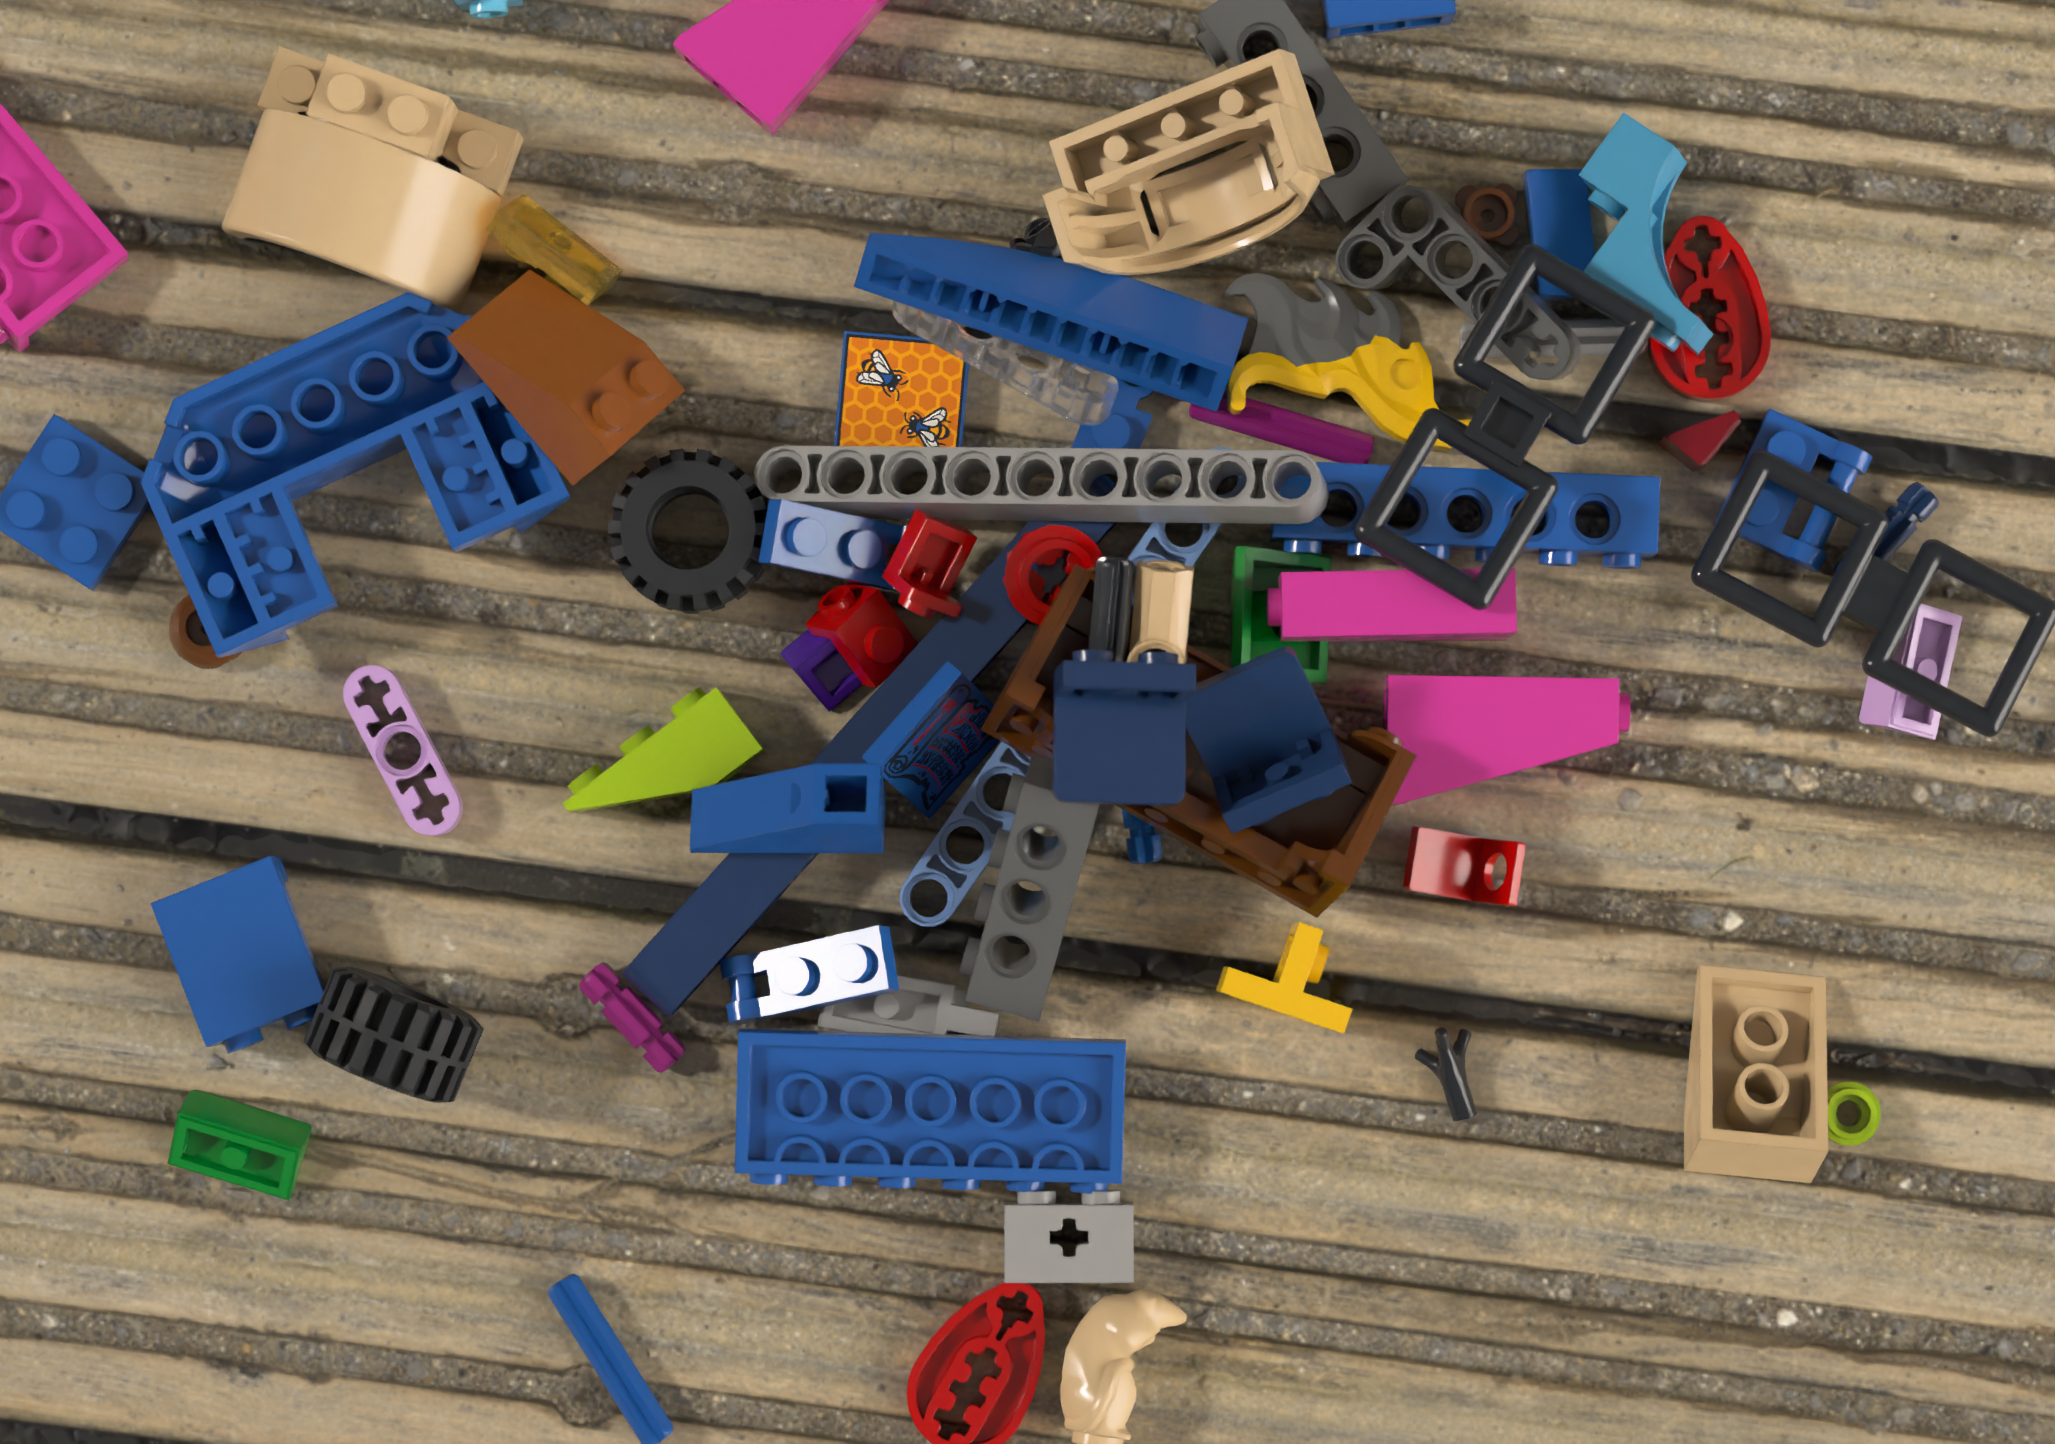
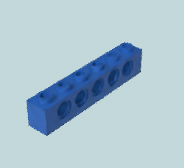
(1626, 500)

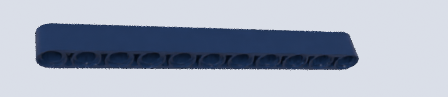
(750, 883)

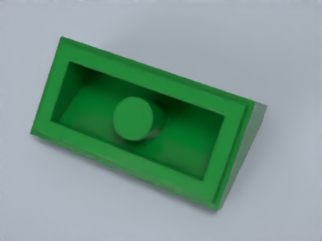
(239, 1144)

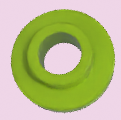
(1868, 1113)

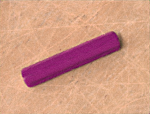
(1291, 430)

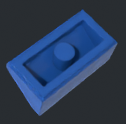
(1558, 221)

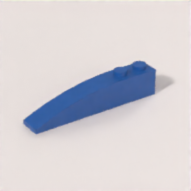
(1063, 311)

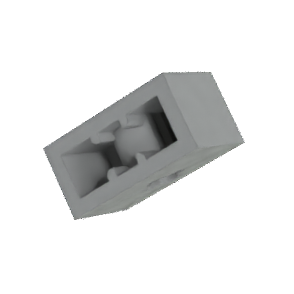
(1036, 1259)

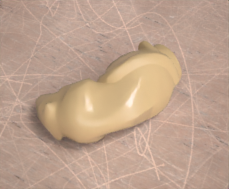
(1098, 1364)

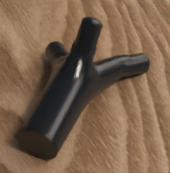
(1451, 1072)

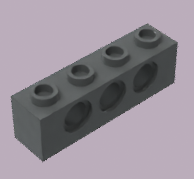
(1372, 170)
(1018, 975)

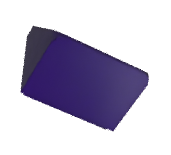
(821, 668)

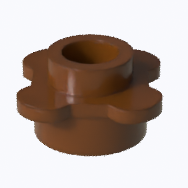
(1499, 202)

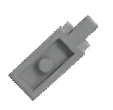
(915, 1008)

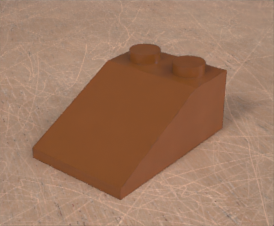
(565, 372)

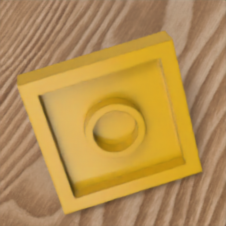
(1300, 961)

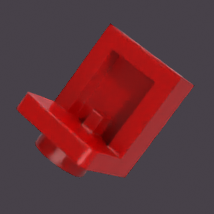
(929, 564)
(863, 631)

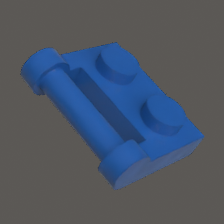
(1800, 447)

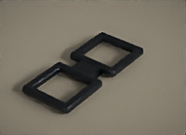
(1505, 426)
(1875, 593)

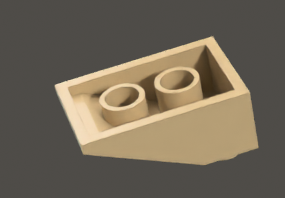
(1757, 1075)

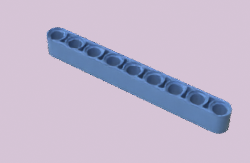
(972, 809)

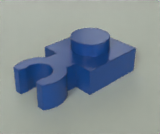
(1124, 426)

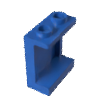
(241, 954)

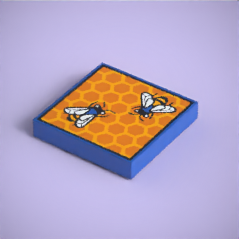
(899, 393)

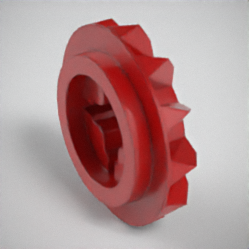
(1039, 547)

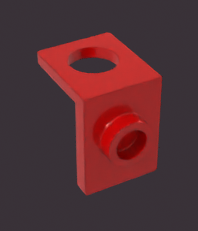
(1462, 866)

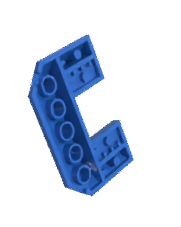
(309, 418)

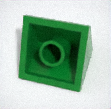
(1250, 636)

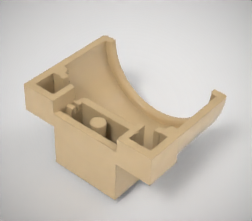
(365, 176)

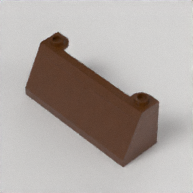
(1299, 854)

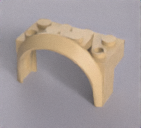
(1203, 207)

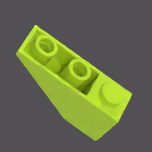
(691, 752)

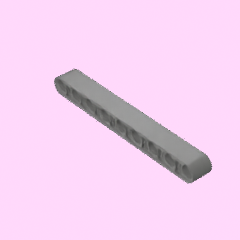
(1066, 499)

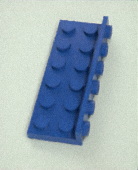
(930, 1109)

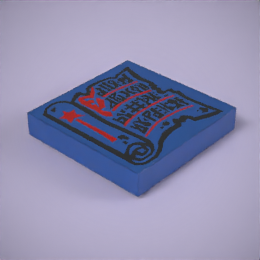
(935, 740)

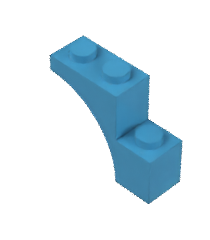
(1635, 176)

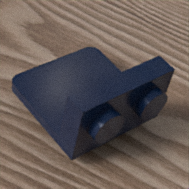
(1120, 729)
(1264, 739)

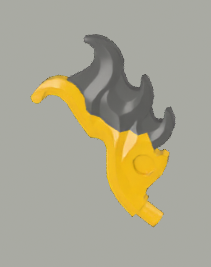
(1332, 350)

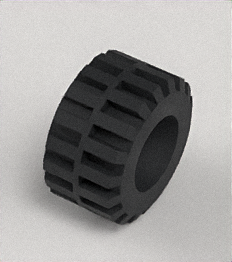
(650, 492)
(393, 1035)

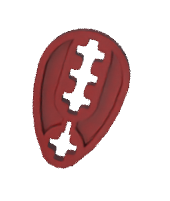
(1743, 322)
(943, 1361)

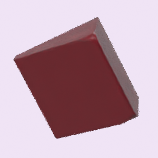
(1700, 442)

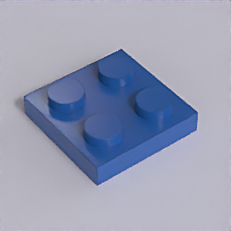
(73, 502)

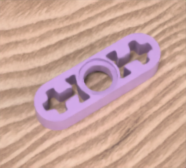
(367, 715)

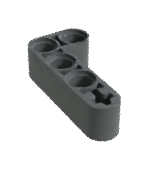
(1470, 292)

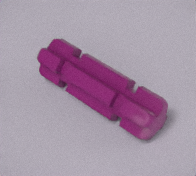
(632, 1017)

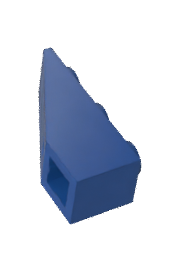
(793, 812)

